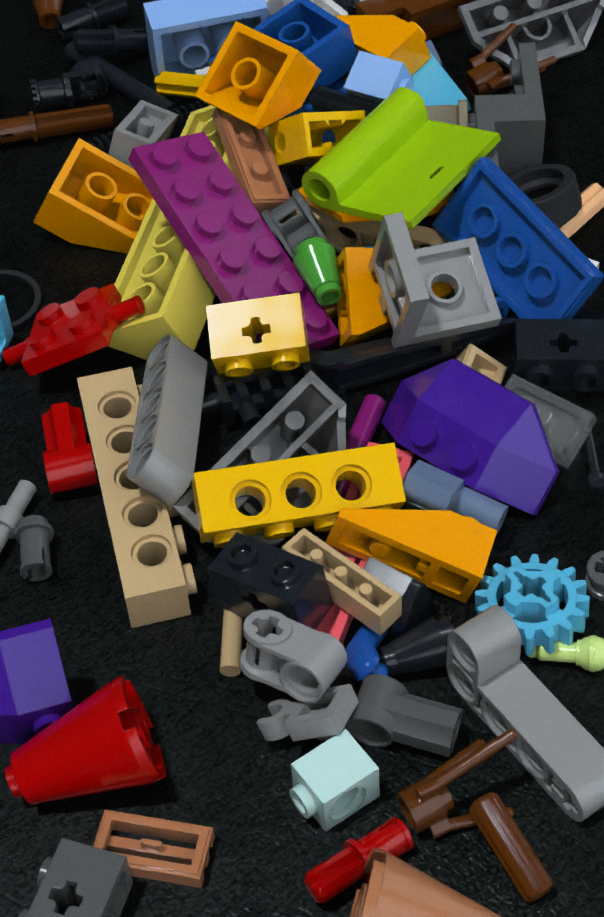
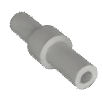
(13, 510)

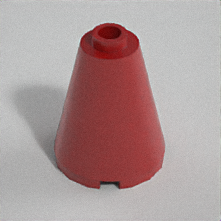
(89, 749)

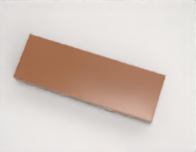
(251, 161)

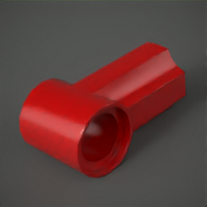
(68, 455)

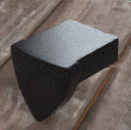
(415, 595)

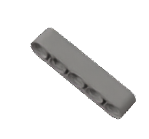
(168, 420)

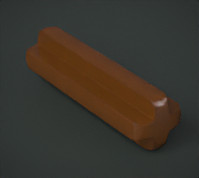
(511, 847)

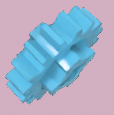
(533, 600)

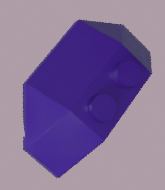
(475, 433)

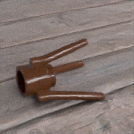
(489, 77)
(429, 800)

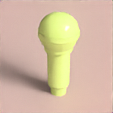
(585, 653)

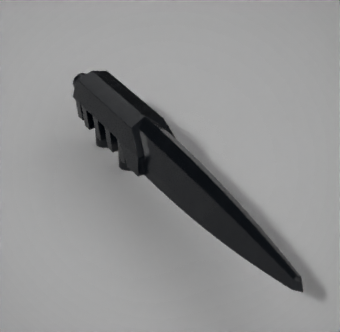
(338, 369)

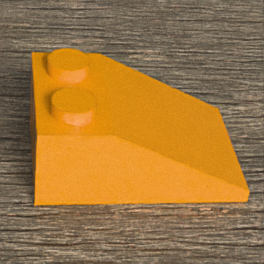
(95, 201)

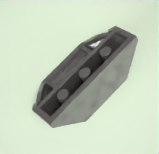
(555, 26)
(300, 424)

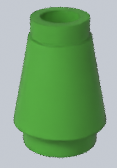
(319, 269)

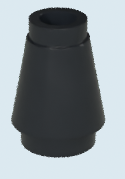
(418, 648)

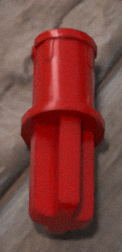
(348, 865)

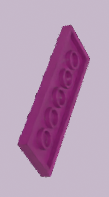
(224, 228)

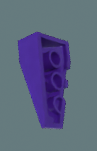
(31, 682)

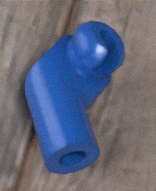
(363, 656)

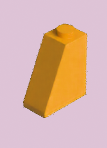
(359, 307)

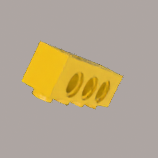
(371, 468)

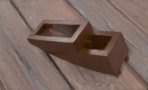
(433, 16)

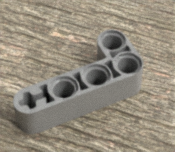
(507, 695)

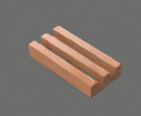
(156, 869)

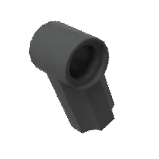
(392, 714)

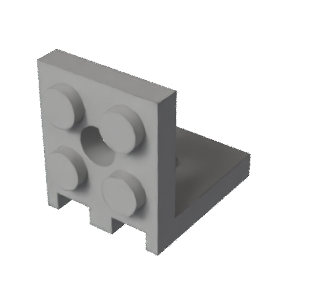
(407, 279)

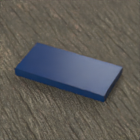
(520, 246)

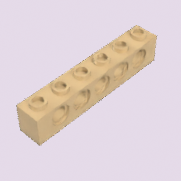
(139, 523)

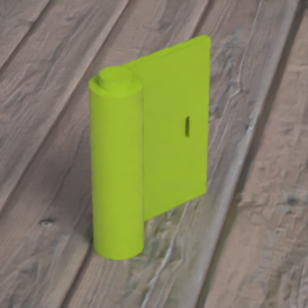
(396, 162)

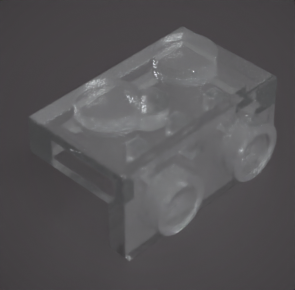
(563, 421)

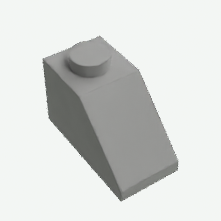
(141, 127)

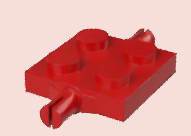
(73, 329)

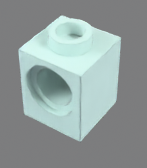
(334, 780)

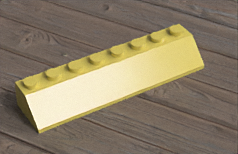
(165, 272)

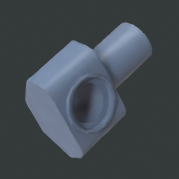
(437, 490)

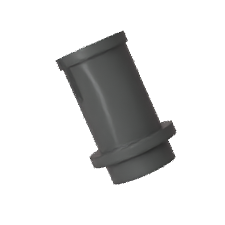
(34, 538)

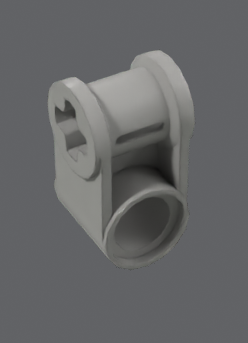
(293, 659)

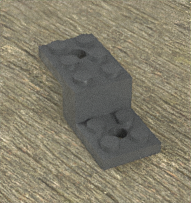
(515, 116)

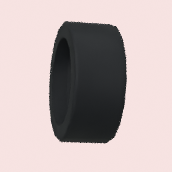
(552, 190)

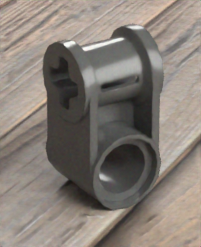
(297, 228)

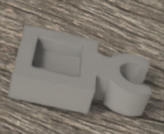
(310, 720)

